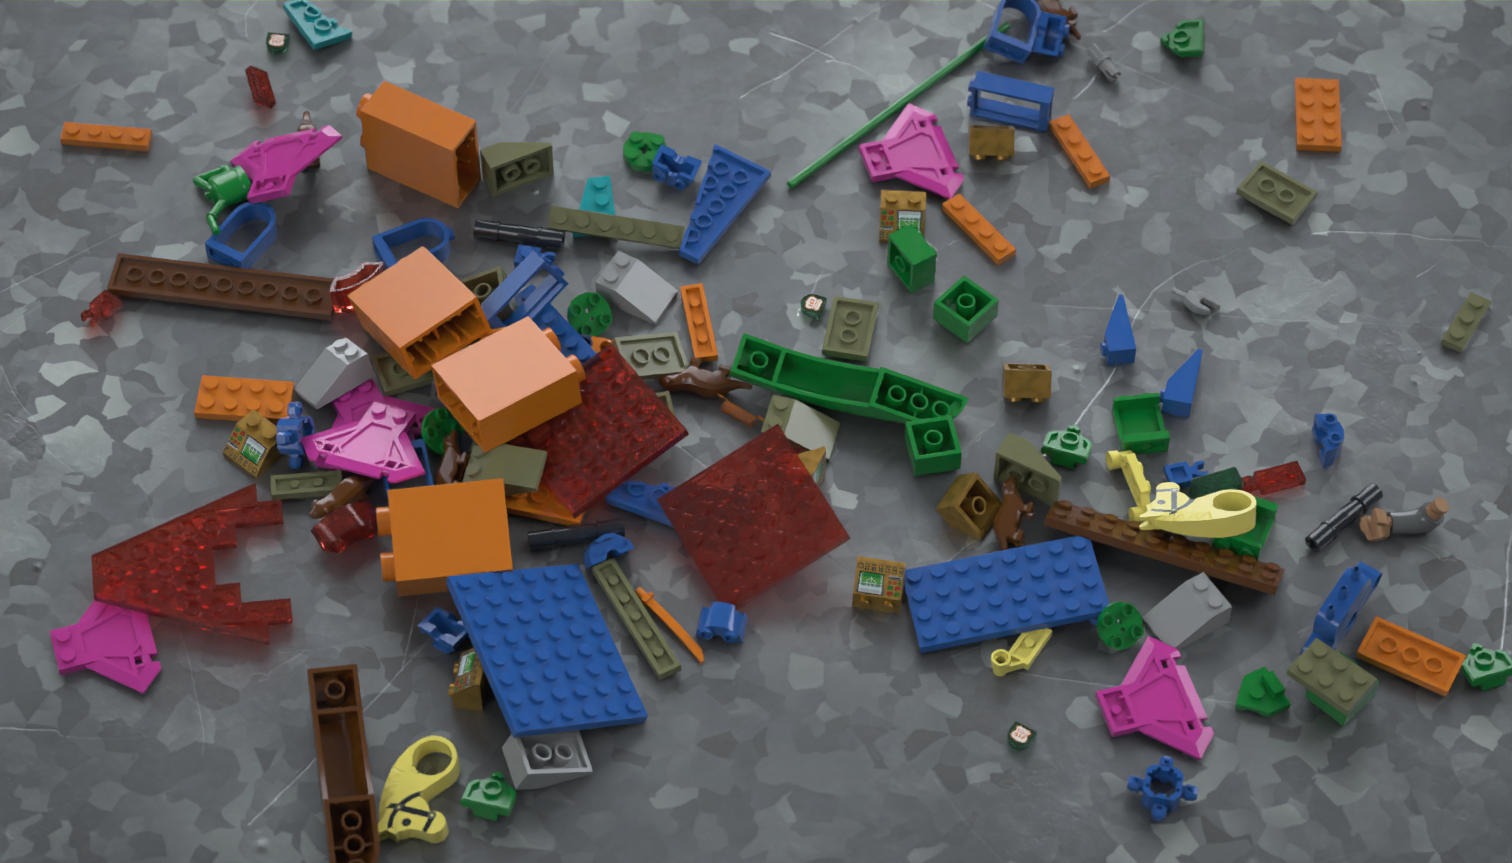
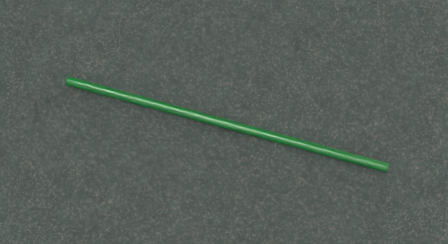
(846, 143)

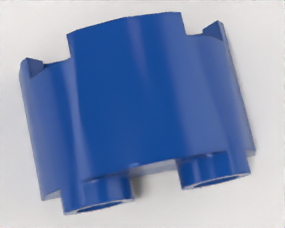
(1050, 35)
(674, 169)
(1330, 434)
(606, 544)
(723, 621)
(444, 630)

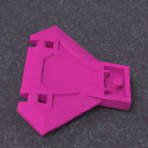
(914, 154)
(279, 160)
(356, 402)
(370, 445)
(109, 643)
(1157, 702)

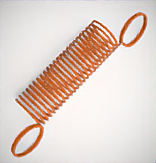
(737, 412)

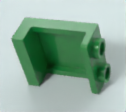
(1140, 424)
(1253, 541)

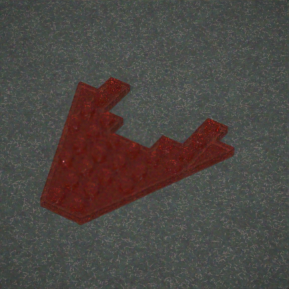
(173, 570)

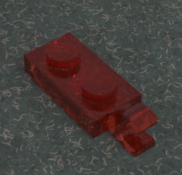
(1274, 479)

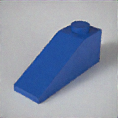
(1119, 341)
(1181, 386)

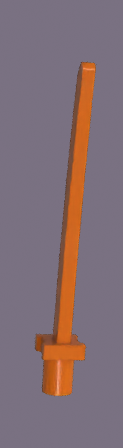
(648, 601)

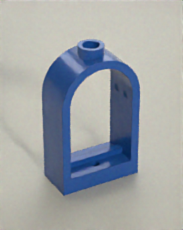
(1009, 46)
(410, 231)
(227, 256)

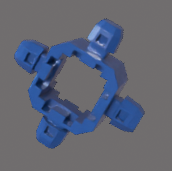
(290, 432)
(1161, 804)

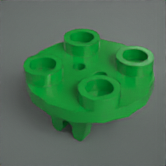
(597, 309)
(444, 421)
(1129, 621)

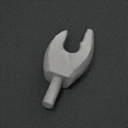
(1194, 299)

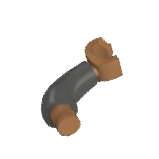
(1413, 521)

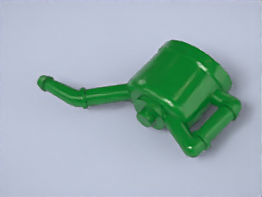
(224, 189)

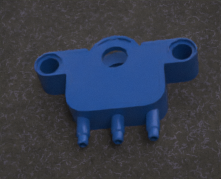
(1344, 605)

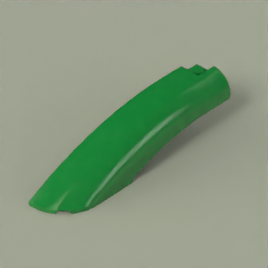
(840, 385)

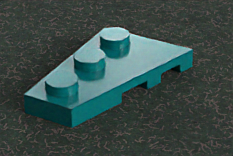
(313, 25)
(597, 197)

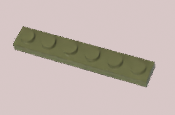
(616, 227)
(636, 619)

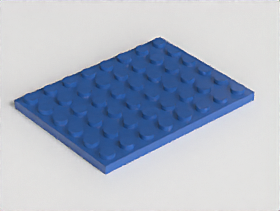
(546, 650)

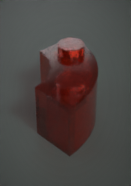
(350, 282)
(346, 526)

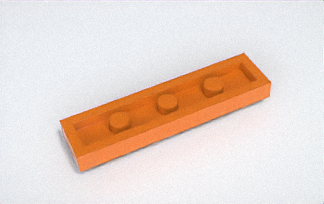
(106, 136)
(1079, 151)
(978, 229)
(699, 322)

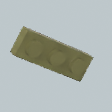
(1466, 322)
(304, 484)

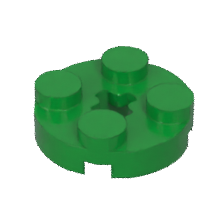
(642, 141)

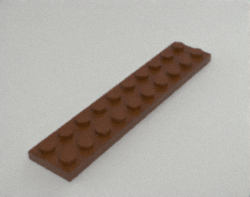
(221, 286)
(1165, 547)

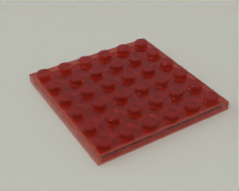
(607, 435)
(753, 519)

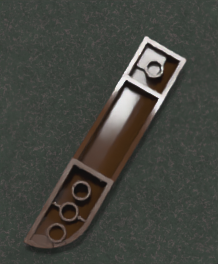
(343, 765)

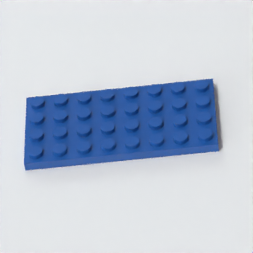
(1004, 593)

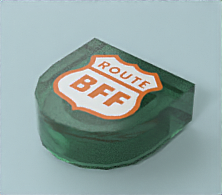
(277, 42)
(813, 305)
(1020, 736)

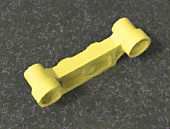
(1134, 475)
(1021, 653)

